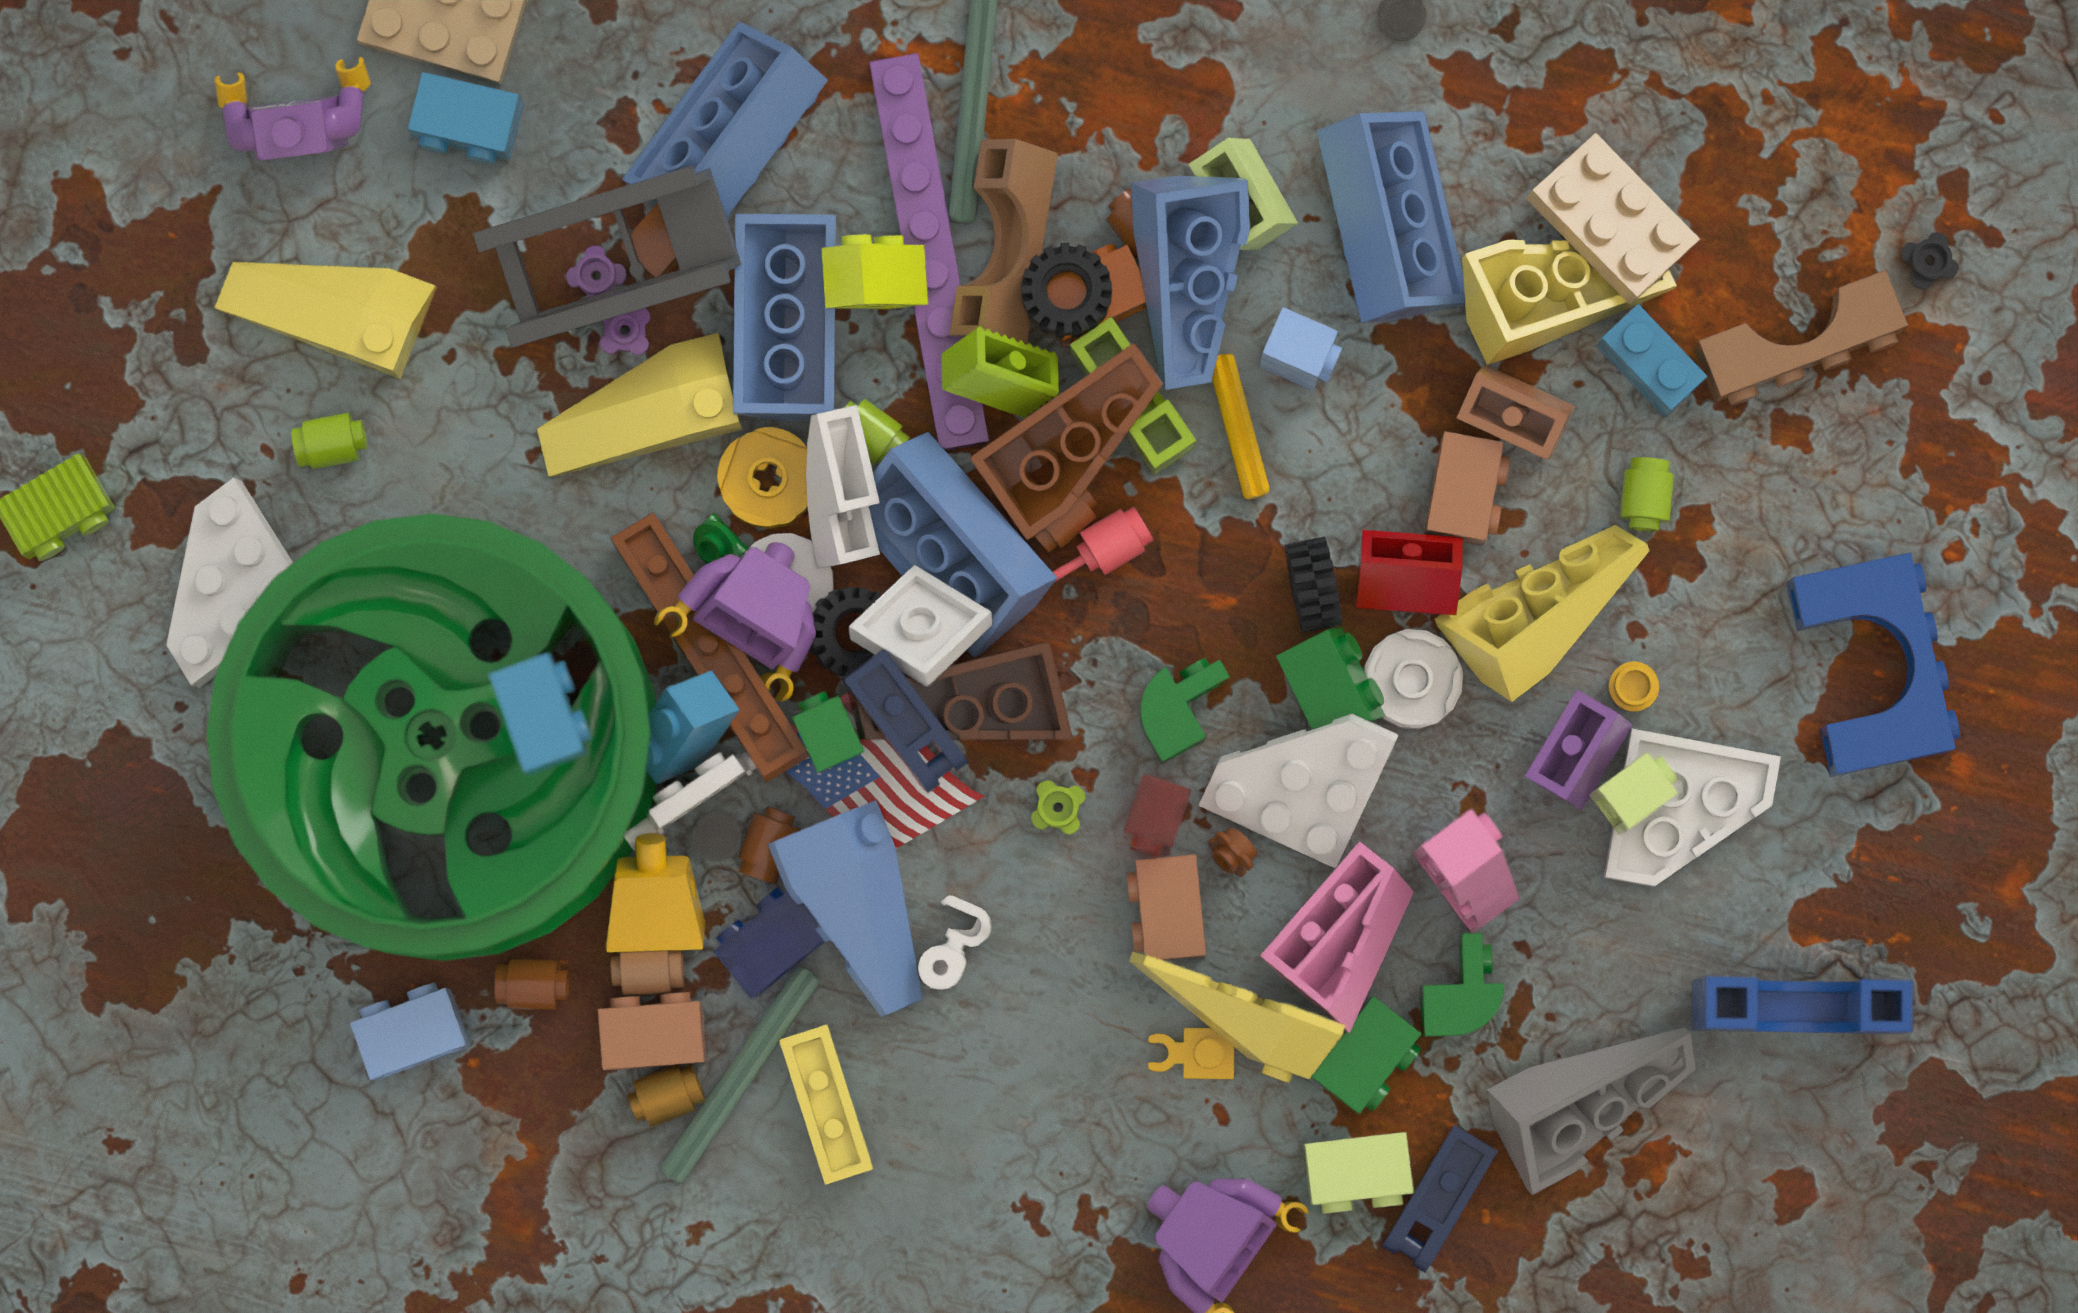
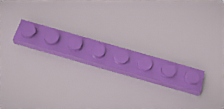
(925, 222)

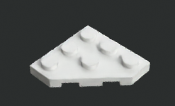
(223, 572)
(1303, 785)
(1716, 795)

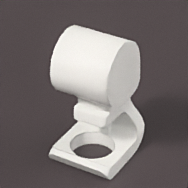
(945, 964)

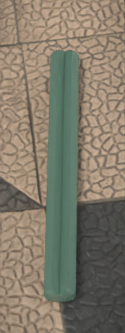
(972, 109)
(740, 1074)

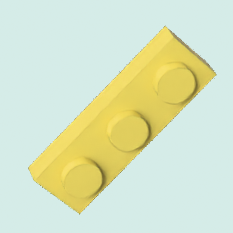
(826, 1104)

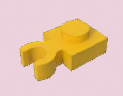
(1202, 1054)

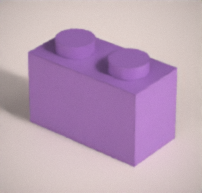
(1579, 750)

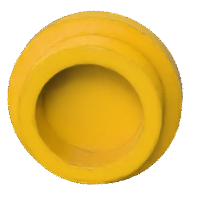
(1633, 686)

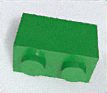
(1331, 679)
(827, 731)
(1367, 1056)

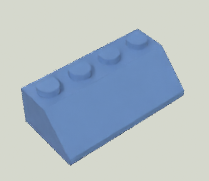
(734, 114)
(1392, 215)
(781, 317)
(950, 529)

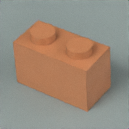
(1516, 412)
(1466, 487)
(1168, 908)
(652, 1033)

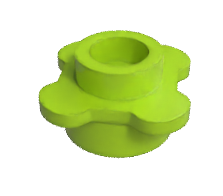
(1068, 797)

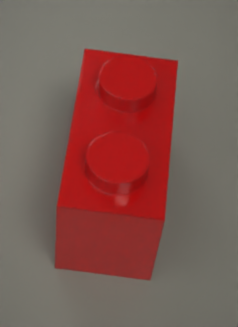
(1409, 572)

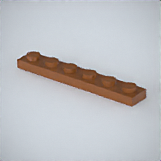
(760, 722)

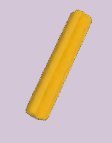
(1239, 428)

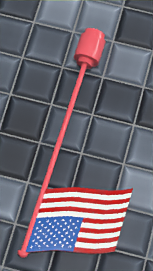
(880, 771)

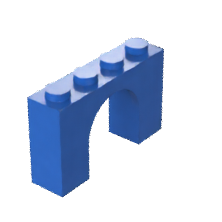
(1890, 596)
(1800, 1006)

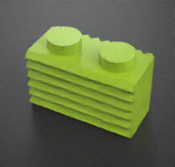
(1000, 372)
(55, 508)

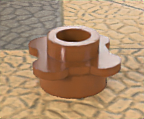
(1232, 851)

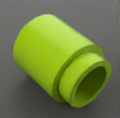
(879, 430)
(328, 441)
(1647, 493)

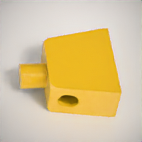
(655, 901)

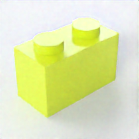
(874, 274)

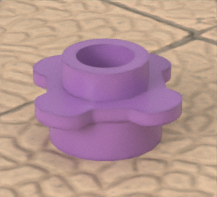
(594, 261)
(632, 342)

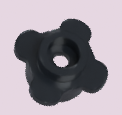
(1935, 247)

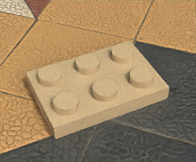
(447, 34)
(1612, 218)

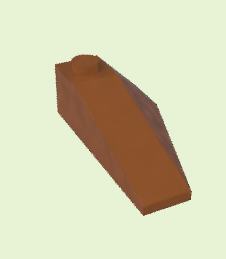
(1061, 447)

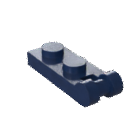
(904, 719)
(1440, 1196)

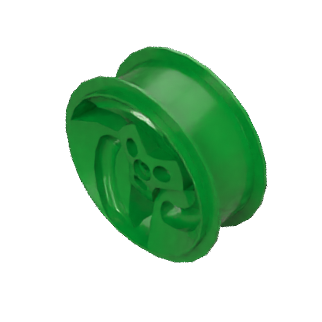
(315, 822)

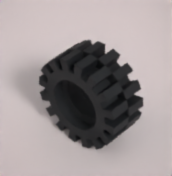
(1060, 260)
(1313, 584)
(826, 616)

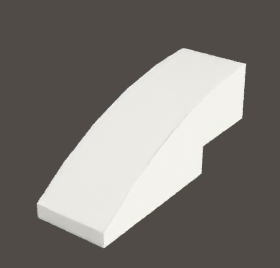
(840, 489)

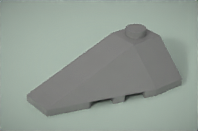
(1568, 1105)

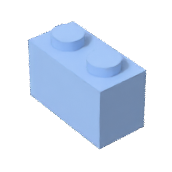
(1300, 350)
(410, 1032)

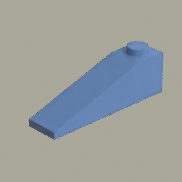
(1187, 257)
(854, 890)

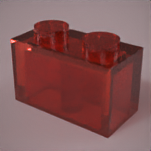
(1155, 815)

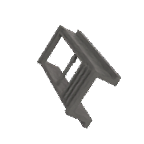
(695, 229)

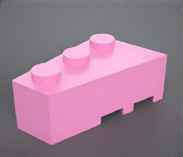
(1470, 869)
(1342, 935)

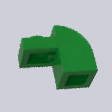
(1165, 708)
(1462, 1006)

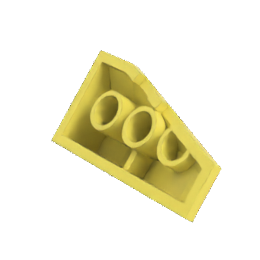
(1536, 294)
(339, 309)
(657, 405)
(1528, 625)
(1263, 1030)

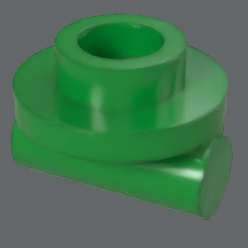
(715, 539)

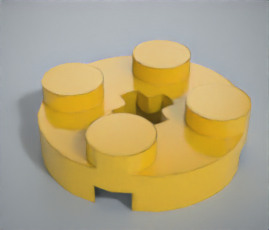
(742, 492)

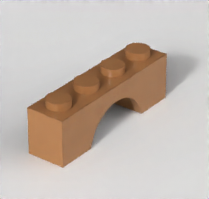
(1017, 188)
(1742, 360)

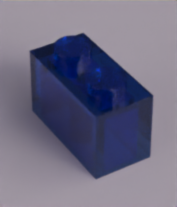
(769, 943)

